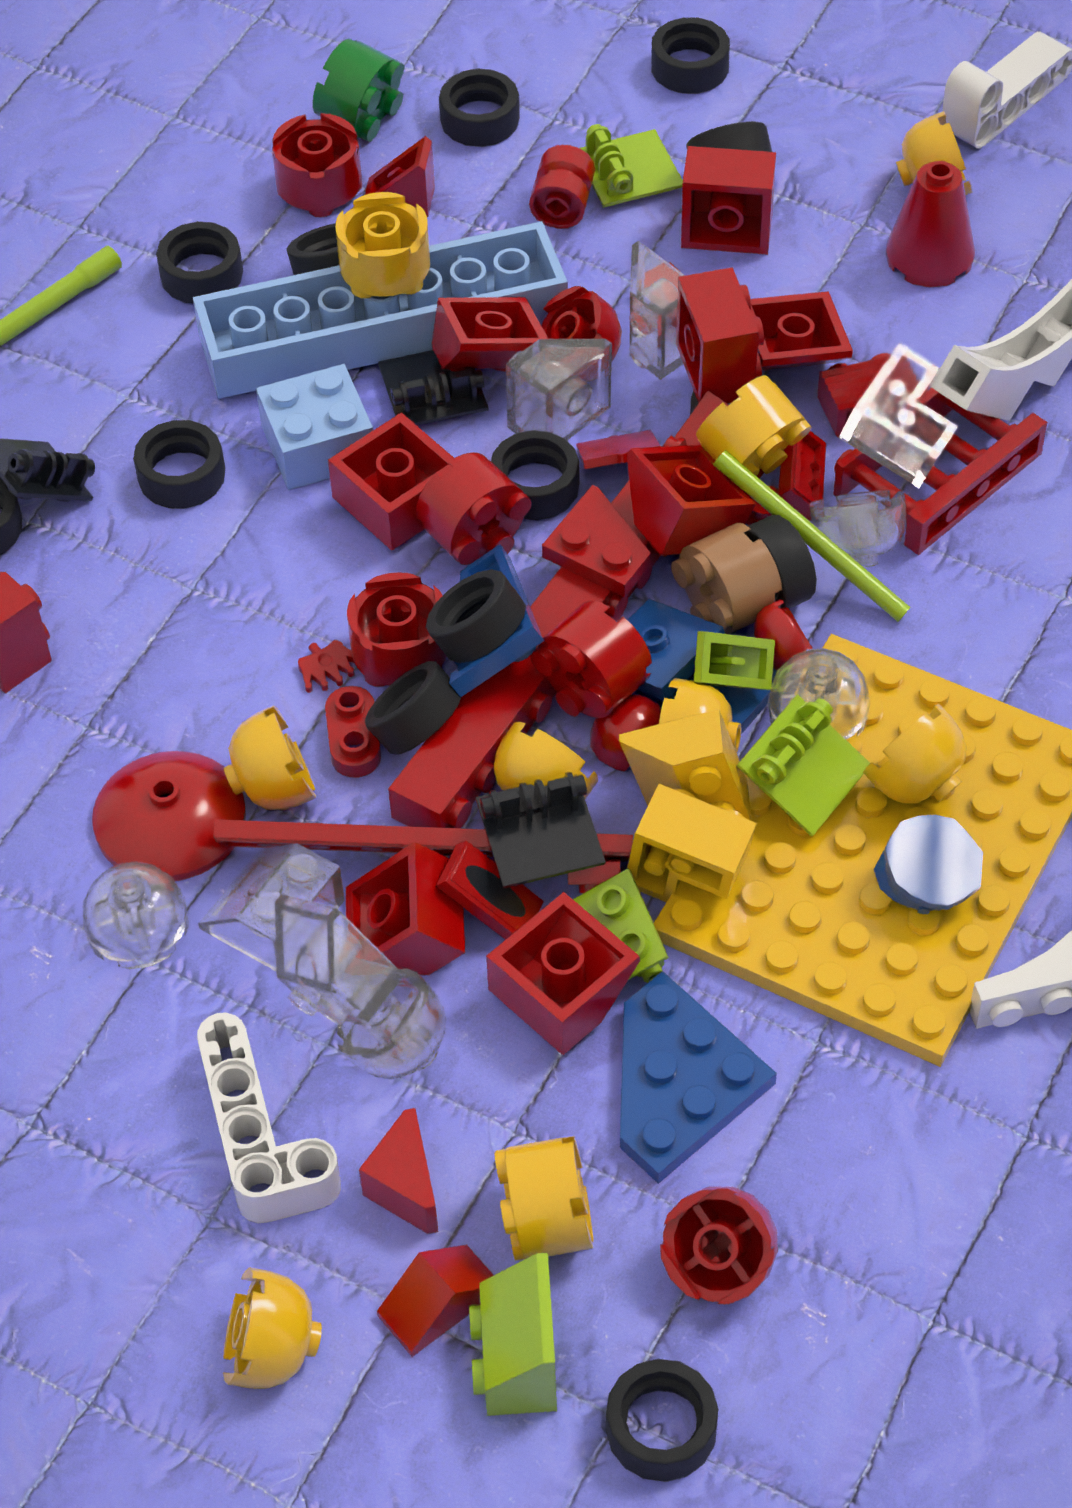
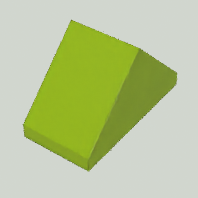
(734, 661)

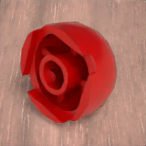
(582, 315)
(719, 1244)

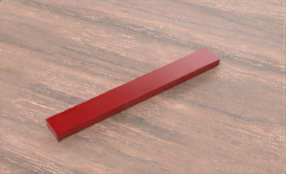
(373, 837)

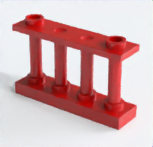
(957, 493)

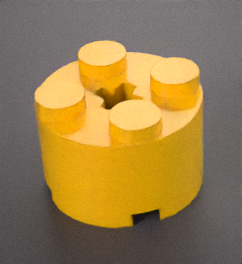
(383, 246)
(754, 427)
(544, 1198)

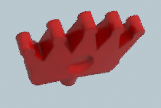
(325, 663)

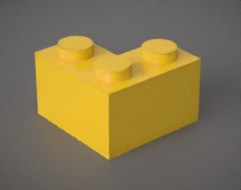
(688, 843)

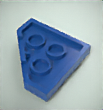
(680, 1077)

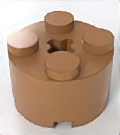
(728, 577)

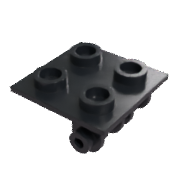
(430, 393)
(39, 471)
(540, 830)

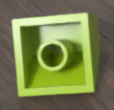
(516, 1340)

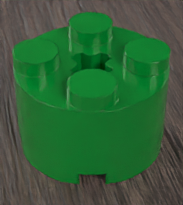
(360, 87)

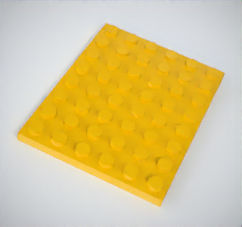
(811, 909)

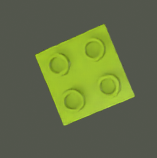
(629, 166)
(804, 763)
(624, 913)

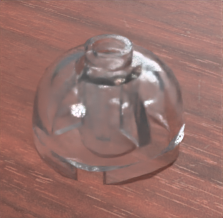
(863, 523)
(824, 676)
(134, 915)
(401, 1034)

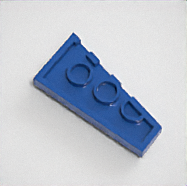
(515, 648)

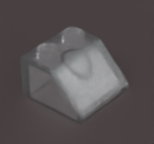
(653, 312)
(558, 385)
(246, 909)
(330, 963)

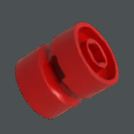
(562, 186)

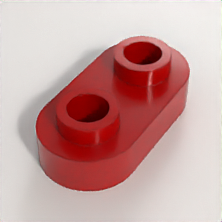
(347, 728)

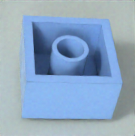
(310, 422)

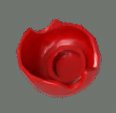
(782, 627)
(631, 715)

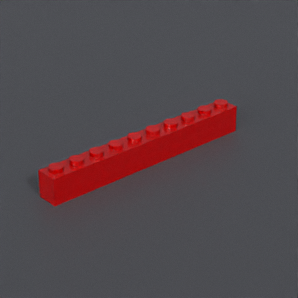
(460, 756)

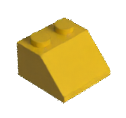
(689, 756)

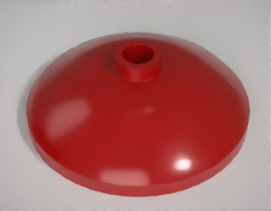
(172, 830)

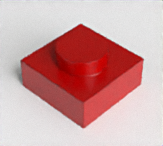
(592, 877)

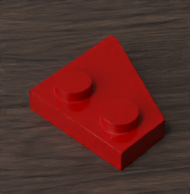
(598, 545)

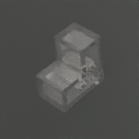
(893, 423)

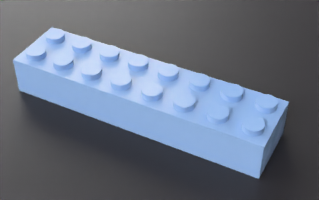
(316, 322)

